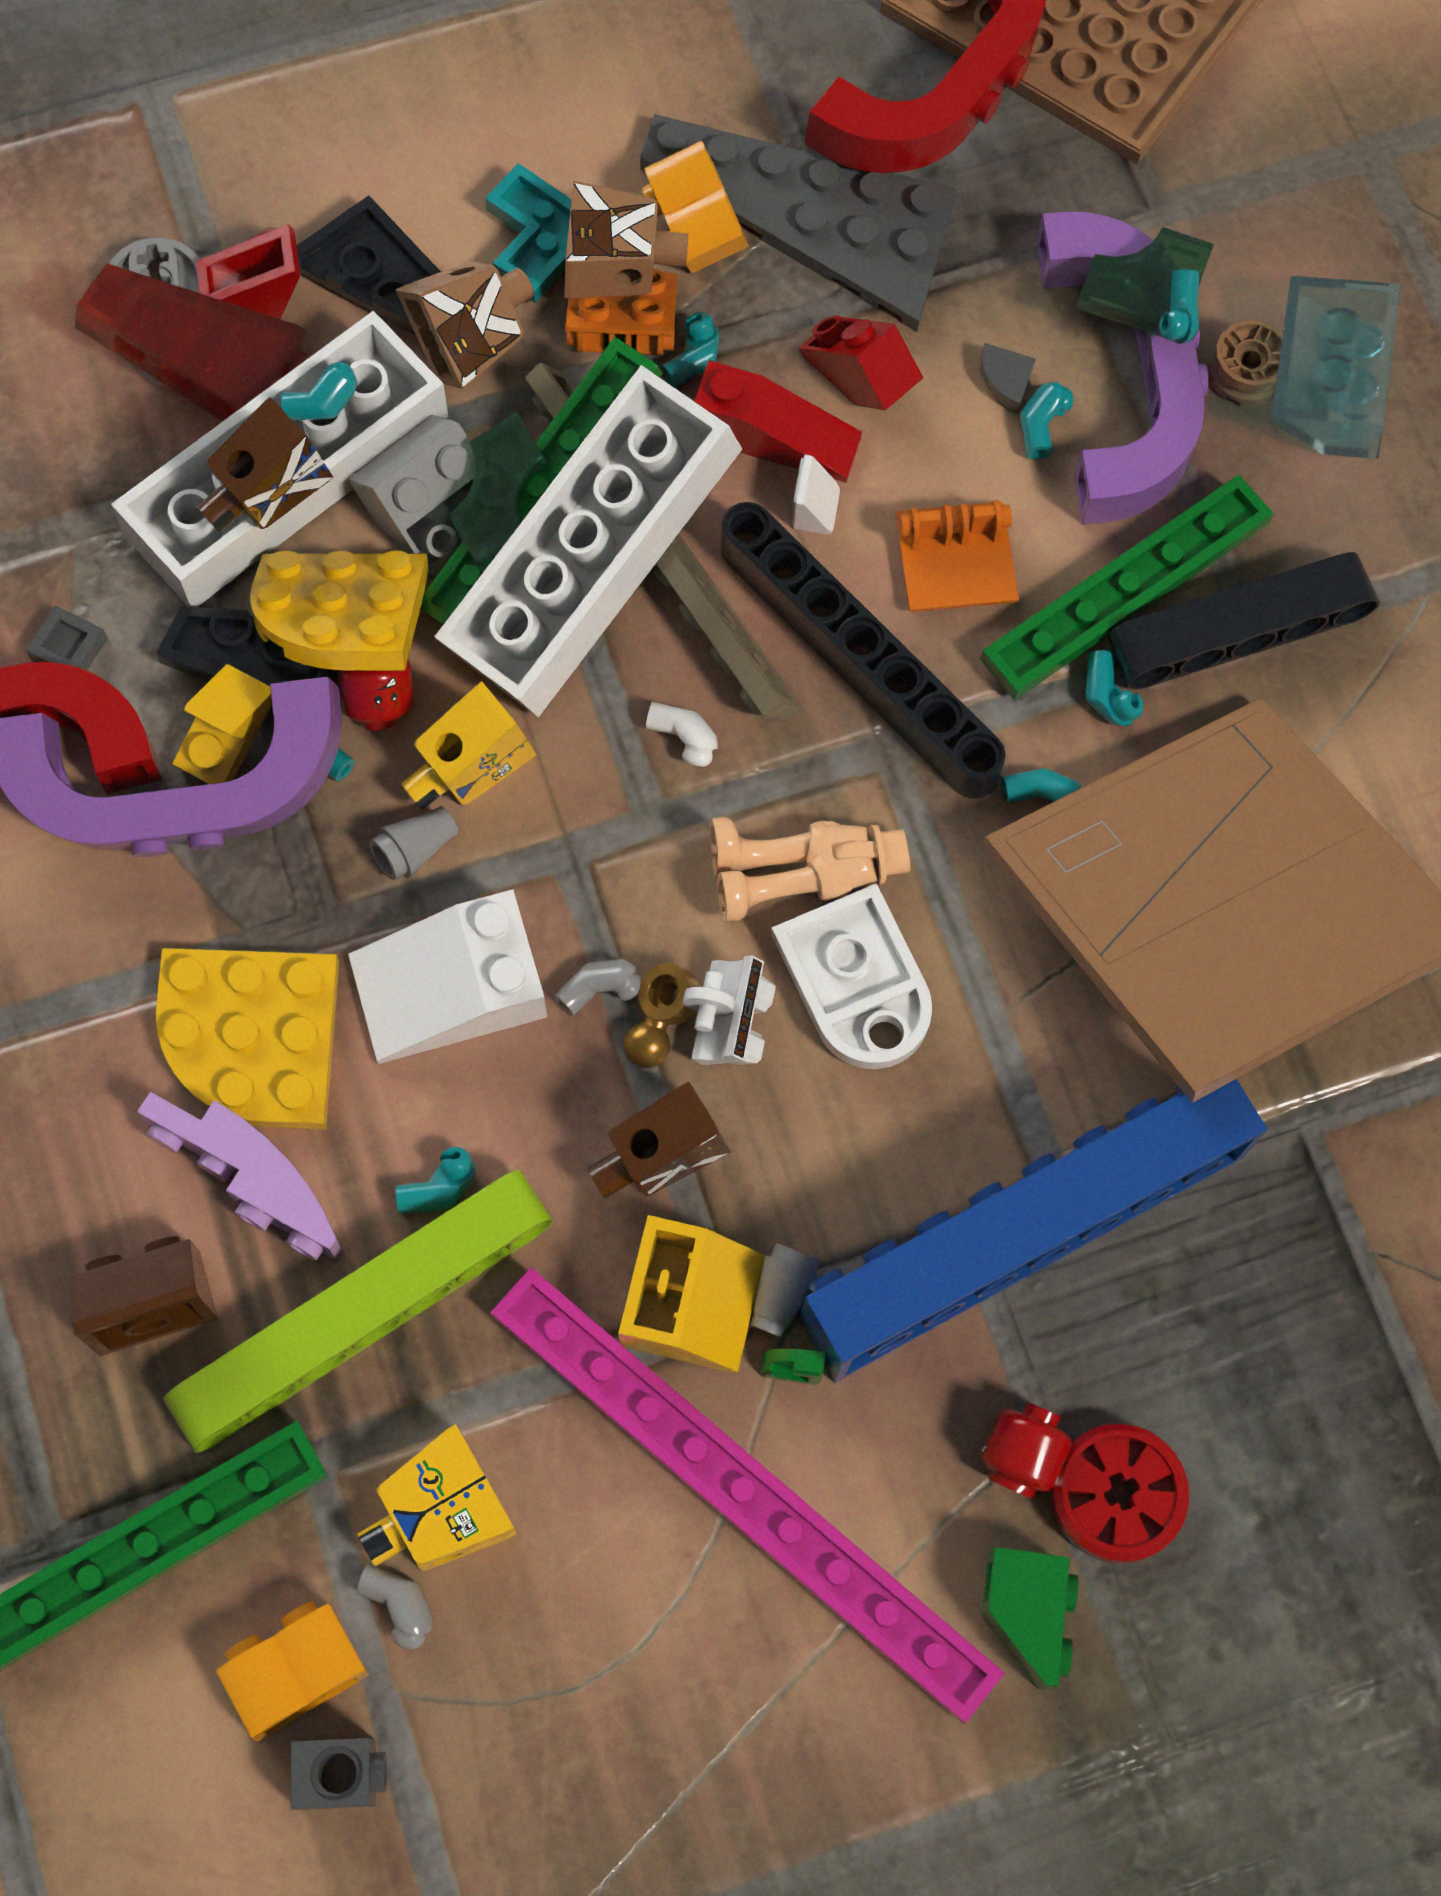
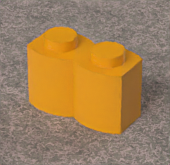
(696, 204)
(291, 1671)

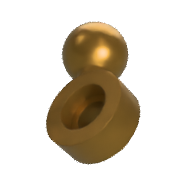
(648, 1041)

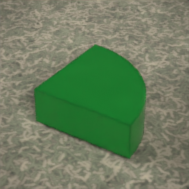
(793, 1365)

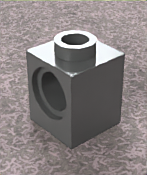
(308, 1769)

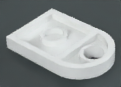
(856, 974)

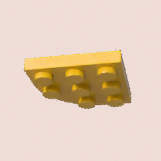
(340, 607)
(251, 1031)

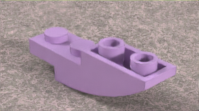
(264, 1180)

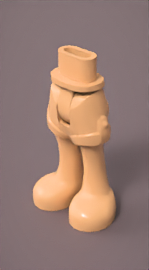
(835, 859)

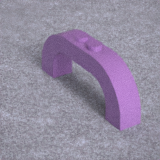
(1134, 476)
(278, 787)

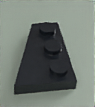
(365, 260)
(209, 638)

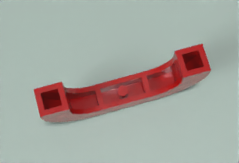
(917, 132)
(89, 709)

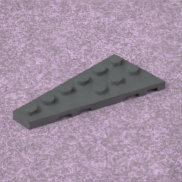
(836, 220)

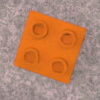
(646, 316)
(957, 556)

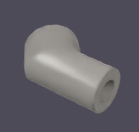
(598, 977)
(404, 1601)

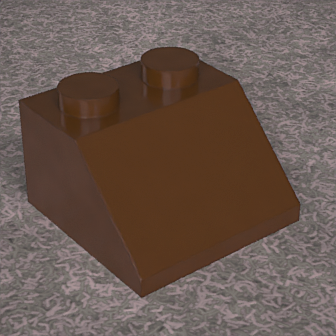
(141, 1296)

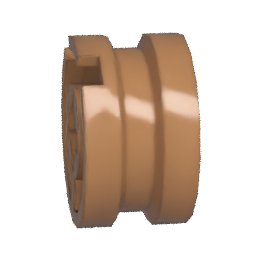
(1260, 348)

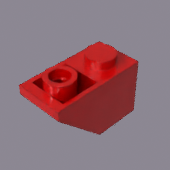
(862, 360)

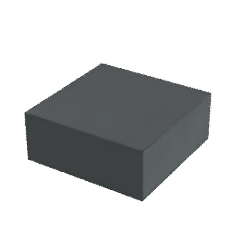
(67, 640)

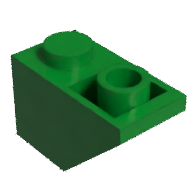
(1027, 1610)

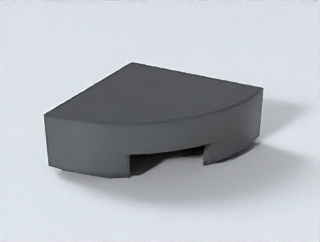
(1006, 374)

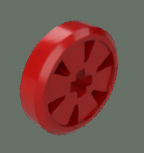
(1155, 1507)

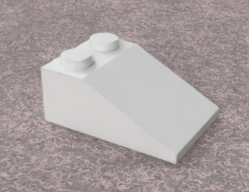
(449, 978)

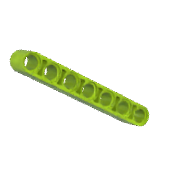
(357, 1311)

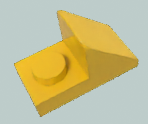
(224, 726)

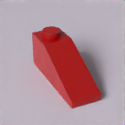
(776, 422)

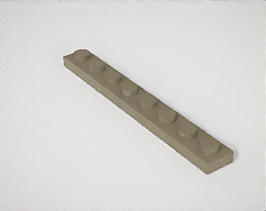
(702, 601)

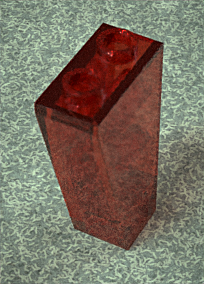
(189, 340)

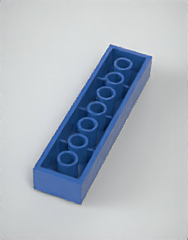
(1026, 1225)

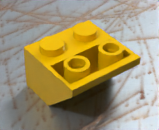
(690, 1295)

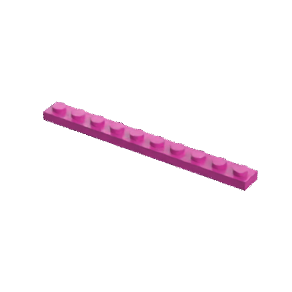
(748, 1496)

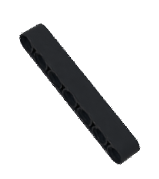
(863, 673)

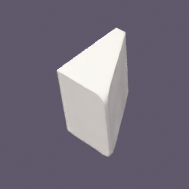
(814, 498)

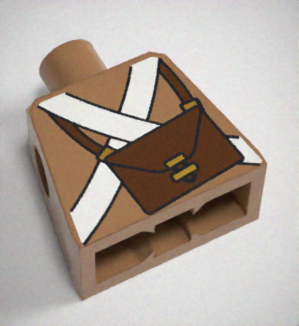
(616, 243)
(466, 318)

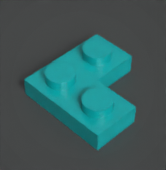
(542, 220)

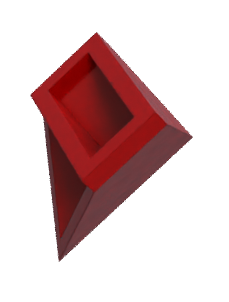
(254, 273)

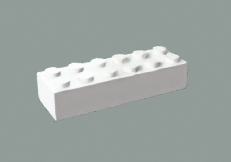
(390, 400)
(590, 540)

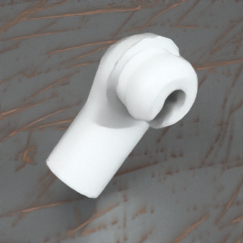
(689, 727)

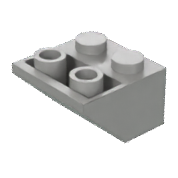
(418, 486)

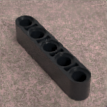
(1243, 620)

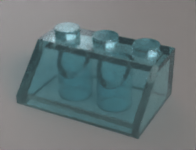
(1336, 364)

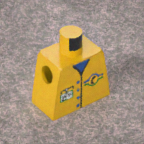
(468, 750)
(437, 1507)

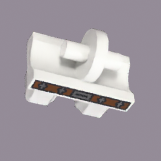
(726, 1010)

